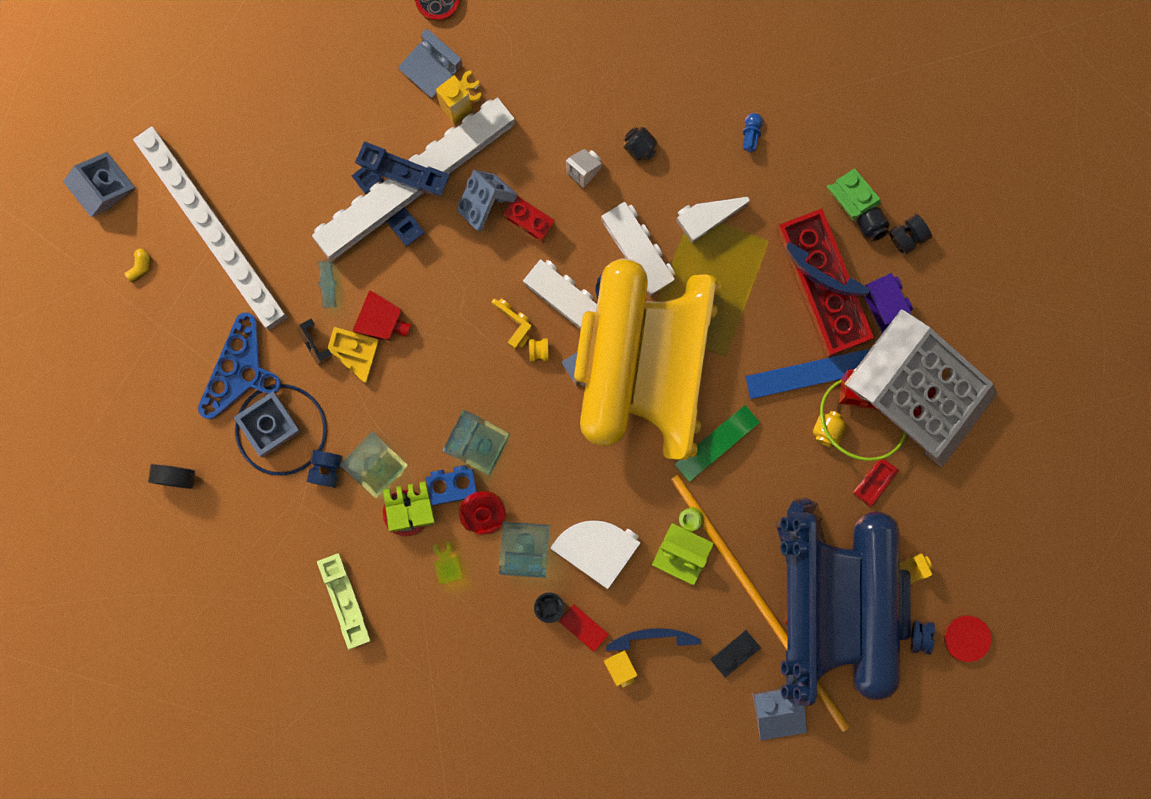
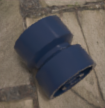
(328, 461)

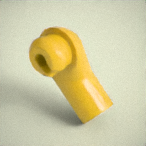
(141, 265)

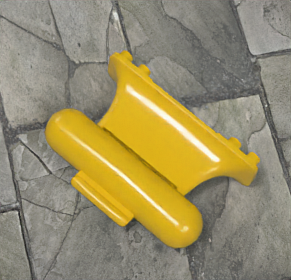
(644, 358)

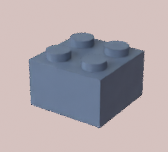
(267, 424)

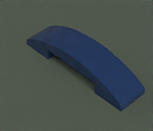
(401, 170)
(402, 222)
(798, 258)
(623, 641)

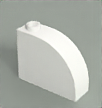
(597, 549)

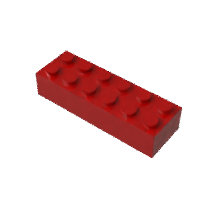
(835, 316)

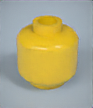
(835, 427)

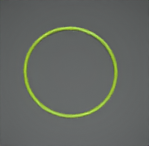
(840, 448)

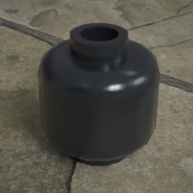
(640, 143)
(873, 224)

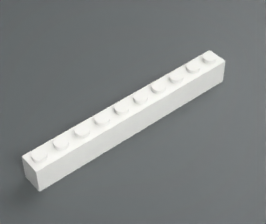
(390, 197)
(210, 228)

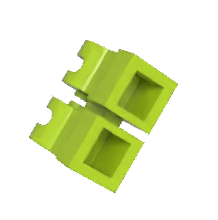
(419, 512)

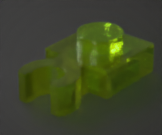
(446, 568)

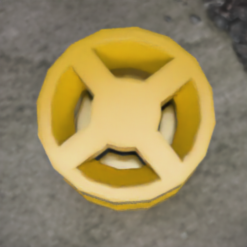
(538, 349)

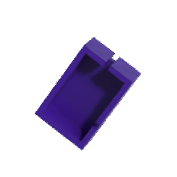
(886, 300)

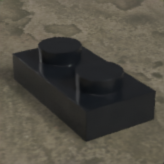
(735, 653)

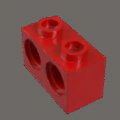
(529, 219)

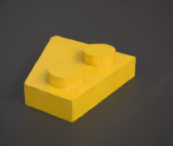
(354, 351)

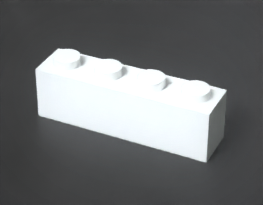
(635, 245)
(559, 292)

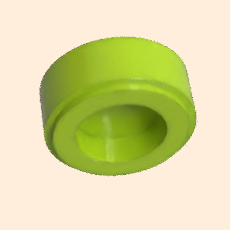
(691, 519)

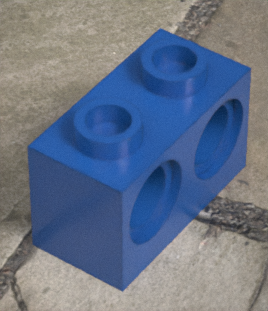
(452, 492)

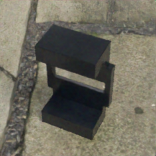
(303, 329)

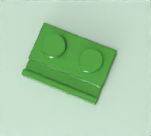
(854, 194)

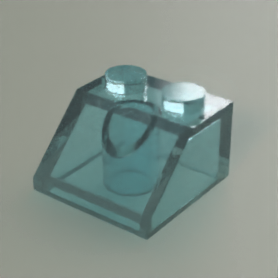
(476, 442)
(373, 464)
(524, 549)

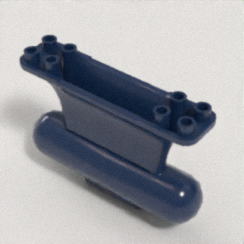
(844, 607)

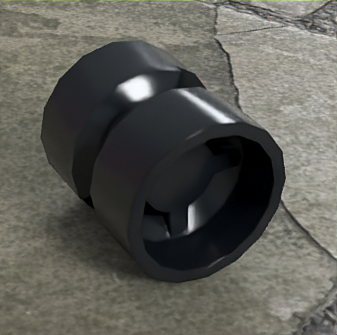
(917, 230)
(549, 607)

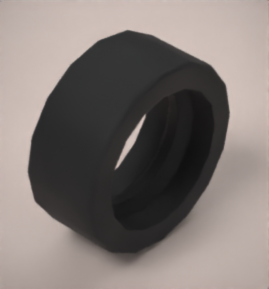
(171, 476)

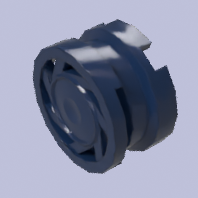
(922, 637)

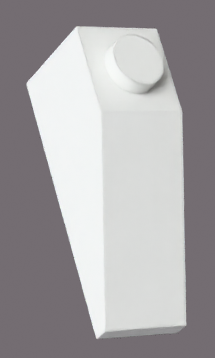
(583, 166)
(704, 217)

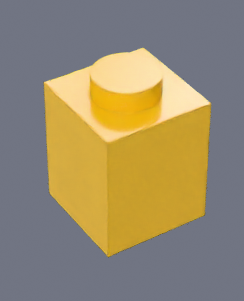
(621, 669)

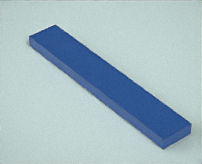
(802, 374)

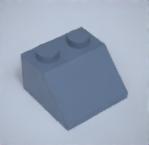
(98, 184)
(778, 716)

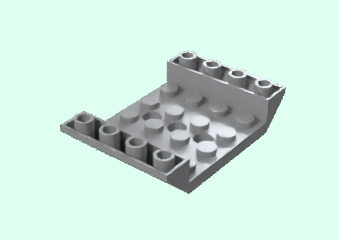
(902, 370)

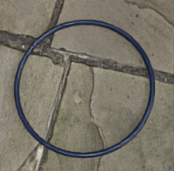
(288, 472)

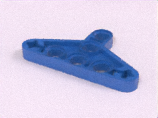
(243, 359)

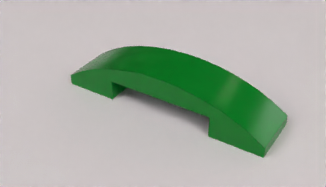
(718, 442)

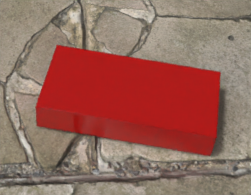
(875, 482)
(583, 627)

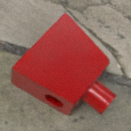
(380, 319)

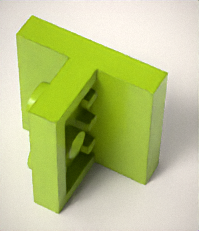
(682, 554)

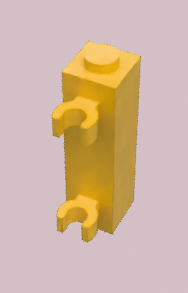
(455, 97)

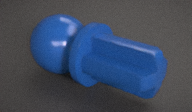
(752, 131)

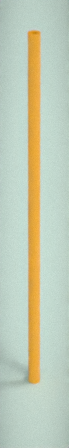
(754, 594)

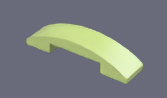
(344, 601)

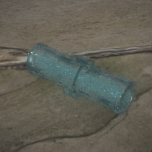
(327, 284)

